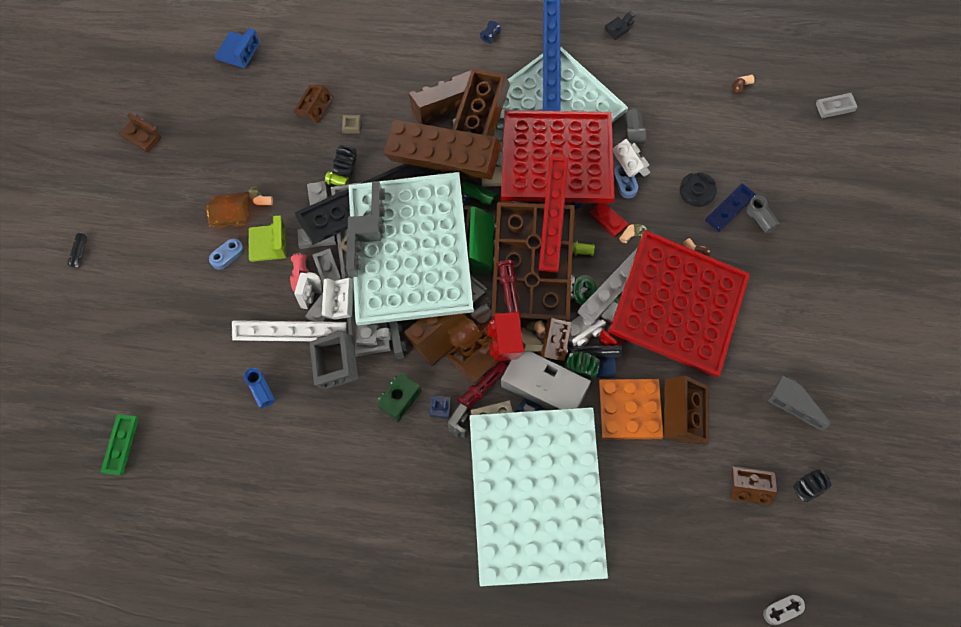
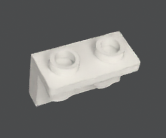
(306, 287)
(584, 330)

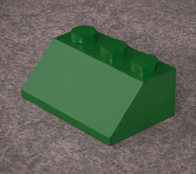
(481, 242)

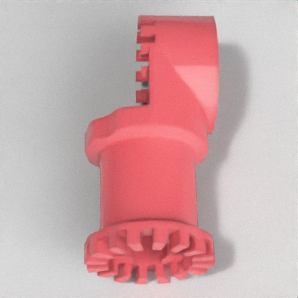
(299, 264)

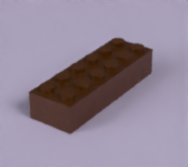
(481, 106)
(443, 149)

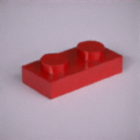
(608, 219)

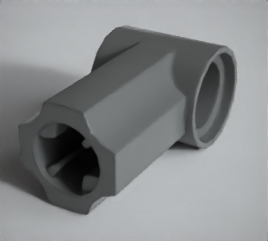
(635, 132)
(763, 214)

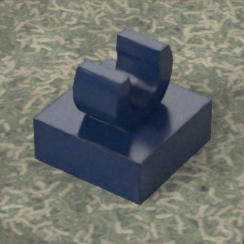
(440, 407)

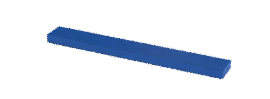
(551, 55)

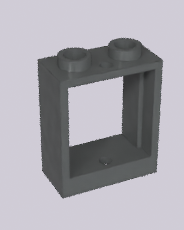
(336, 378)

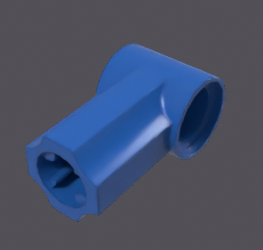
(259, 388)

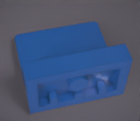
(238, 48)

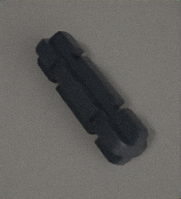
(77, 250)

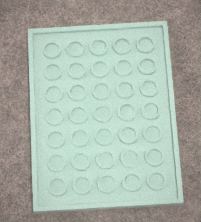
(577, 92)
(422, 255)
(537, 497)

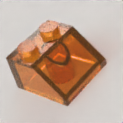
(228, 210)

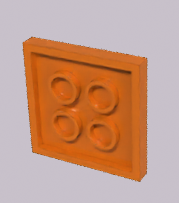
(630, 409)

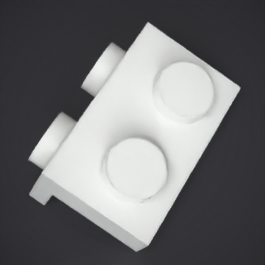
(630, 159)
(338, 298)

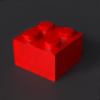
(505, 336)

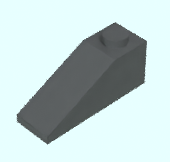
(796, 401)

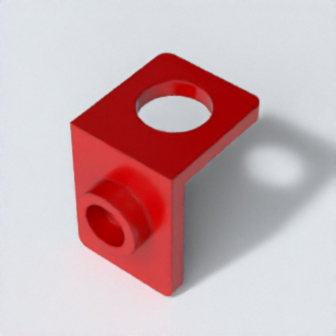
(606, 339)

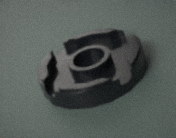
(698, 189)

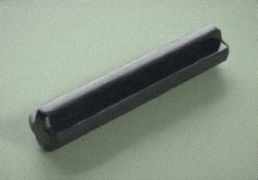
(598, 351)

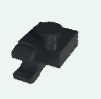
(619, 26)

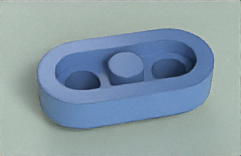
(625, 182)
(227, 254)

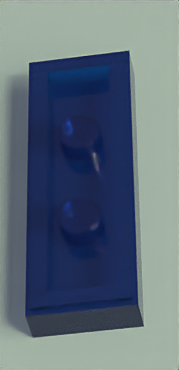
(730, 207)

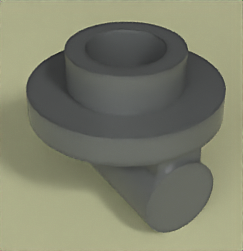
(482, 313)

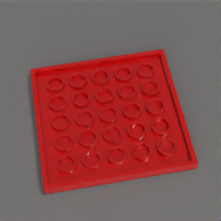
(577, 135)
(680, 303)

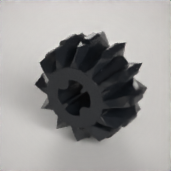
(344, 160)
(812, 485)

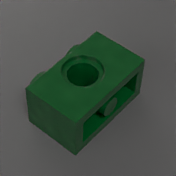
(397, 408)

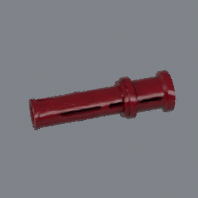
(508, 281)
(475, 393)

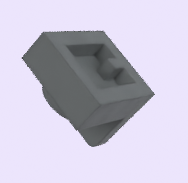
(459, 417)

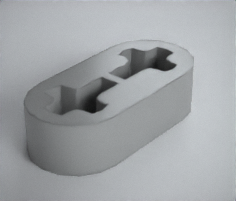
(786, 615)

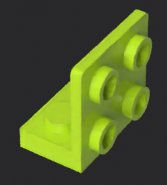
(268, 241)

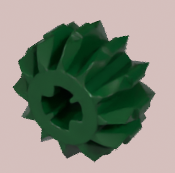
(583, 364)

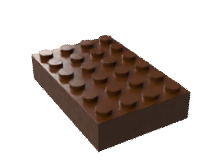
(519, 239)

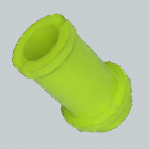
(332, 178)
(584, 249)

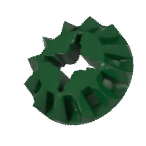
(581, 282)

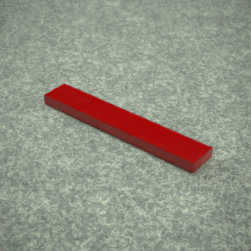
(553, 214)

